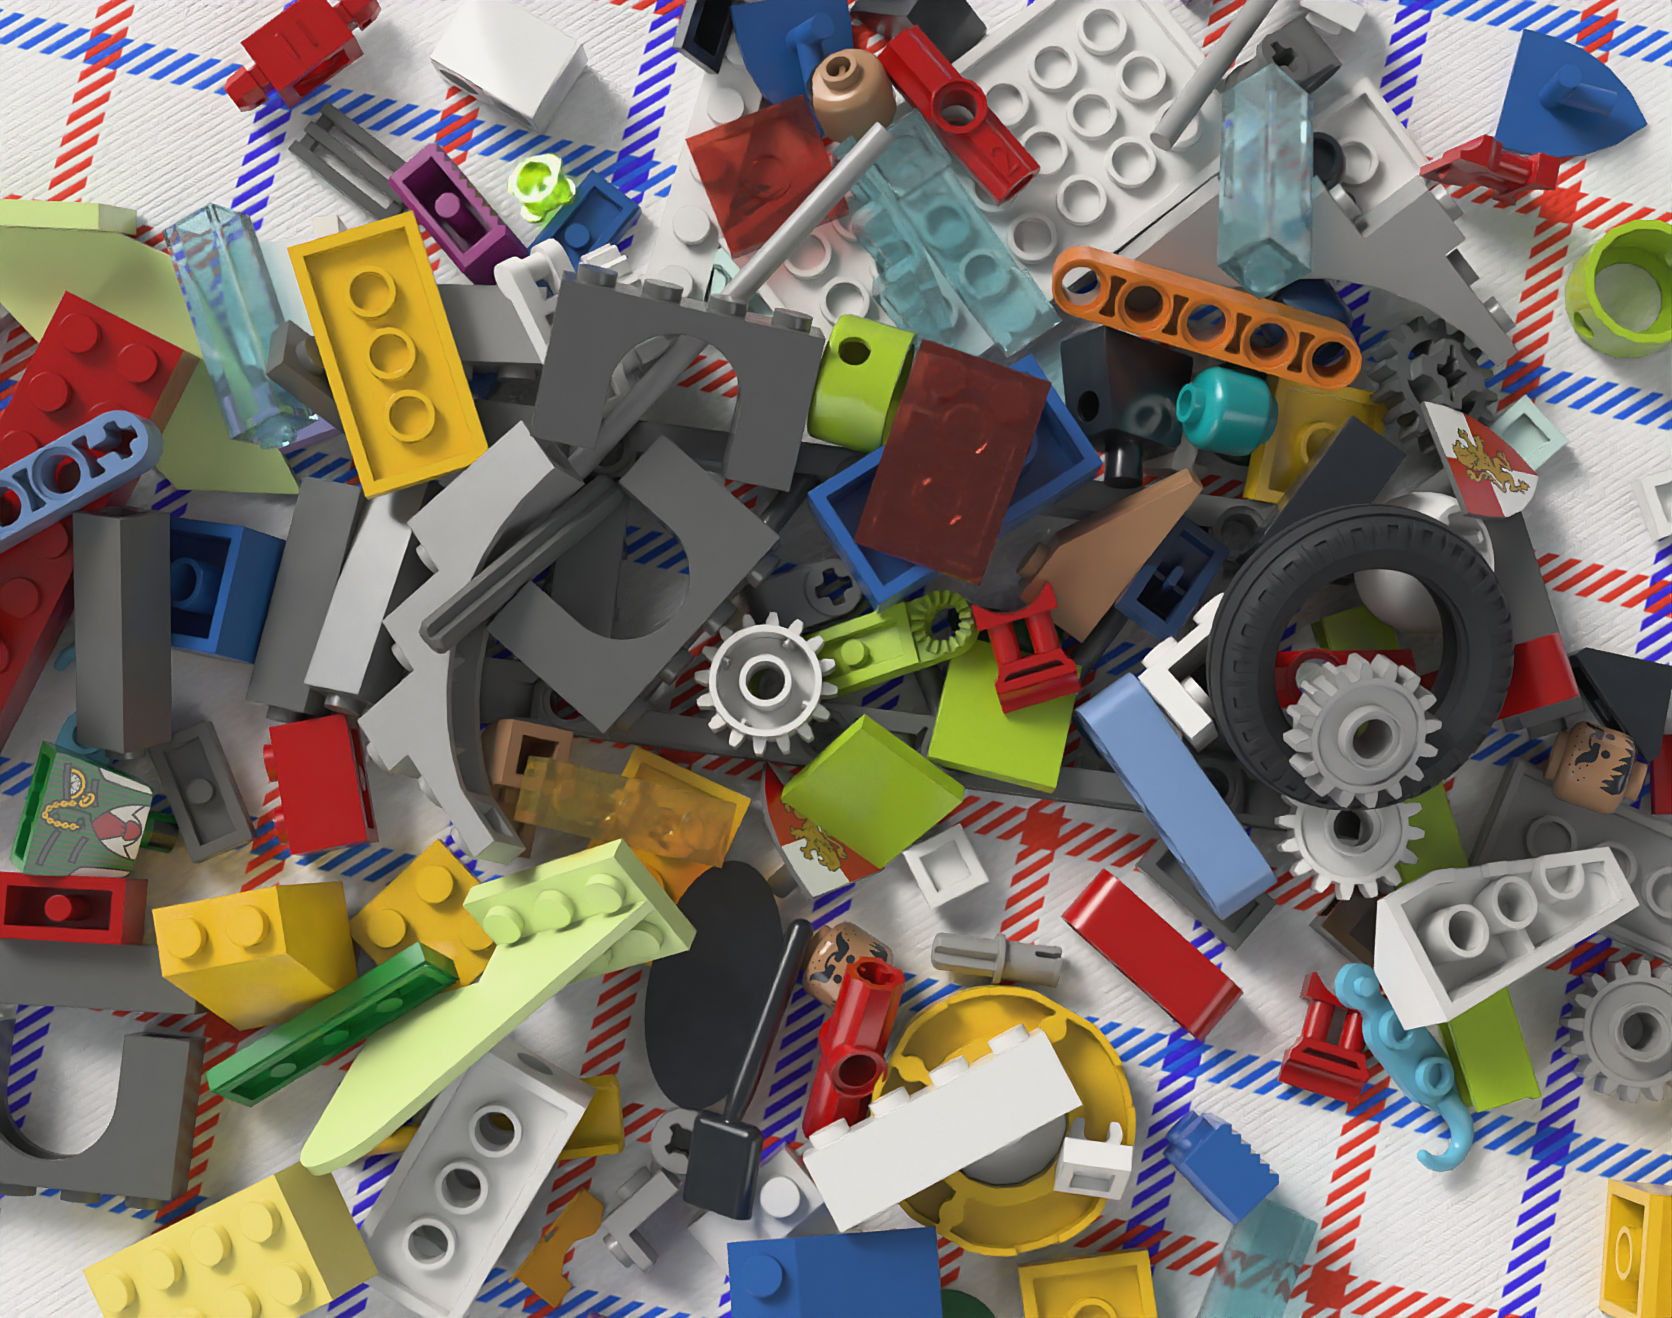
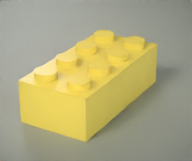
(249, 1256)

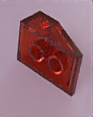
(951, 461)

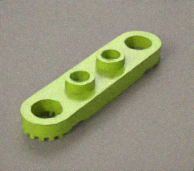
(890, 643)

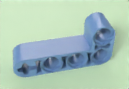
(35, 474)
(1174, 794)

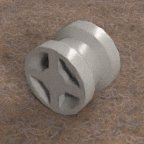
(662, 1141)

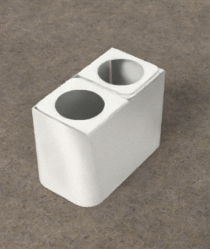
(509, 60)

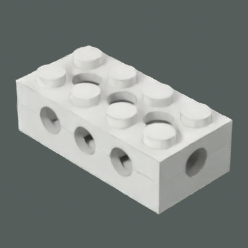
(478, 1220)

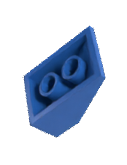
(220, 587)
(837, 1276)

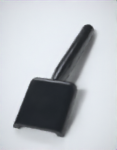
(722, 1147)

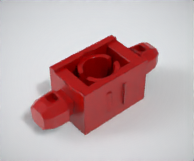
(300, 51)

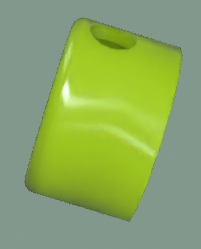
(1635, 243)
(860, 383)

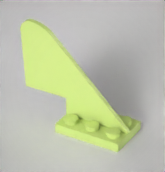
(550, 931)

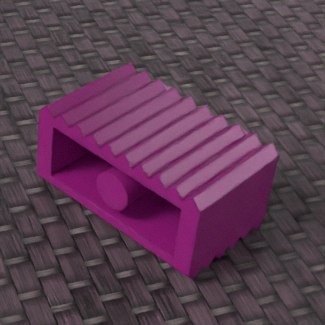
(456, 214)

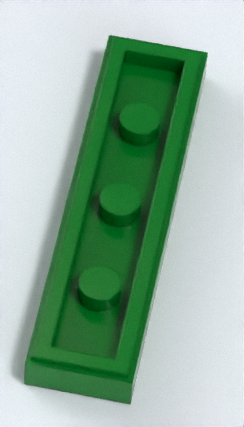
(333, 1025)

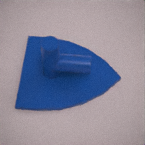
(787, 40)
(1563, 101)

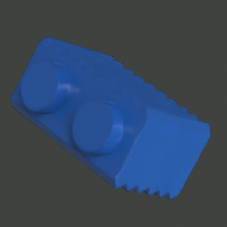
(1219, 1164)

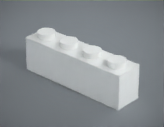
(940, 1127)

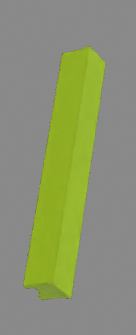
(1486, 1039)

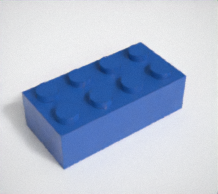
(1054, 467)

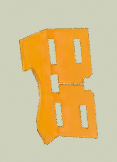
(546, 1260)

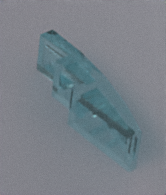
(908, 285)

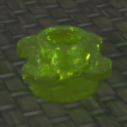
(530, 176)

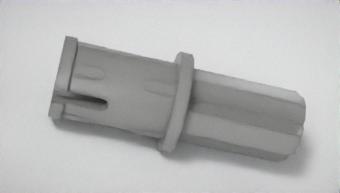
(997, 958)

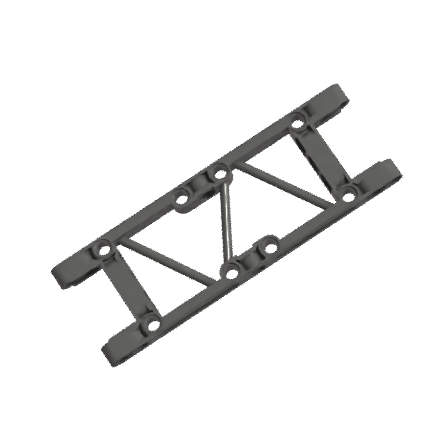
(588, 585)

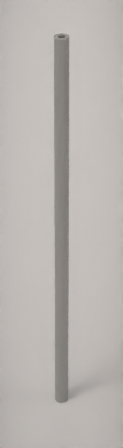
(742, 286)

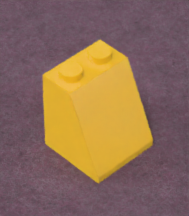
(259, 951)
(1637, 1251)

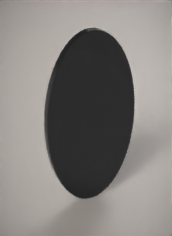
(708, 996)

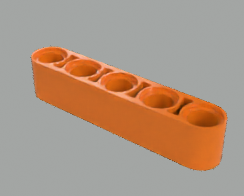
(1225, 341)

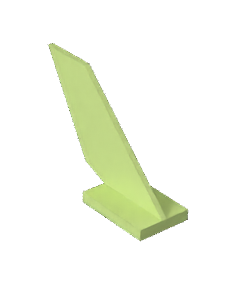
(87, 253)

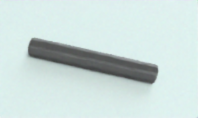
(520, 564)

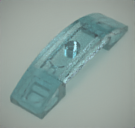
(961, 239)

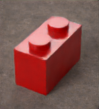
(321, 785)
(72, 908)

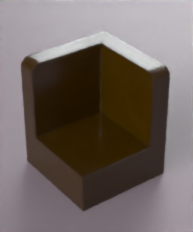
(1350, 926)

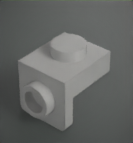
(640, 1198)

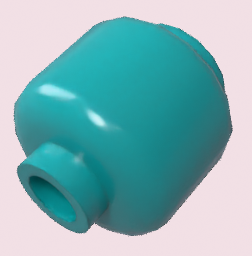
(1227, 411)

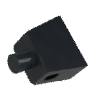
(1124, 398)

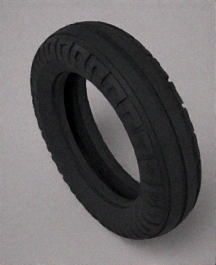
(1301, 561)

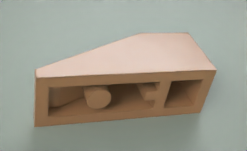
(1103, 552)

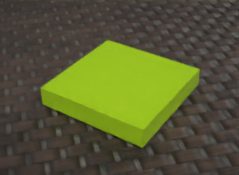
(981, 740)
(872, 792)

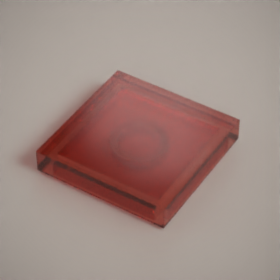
(761, 172)

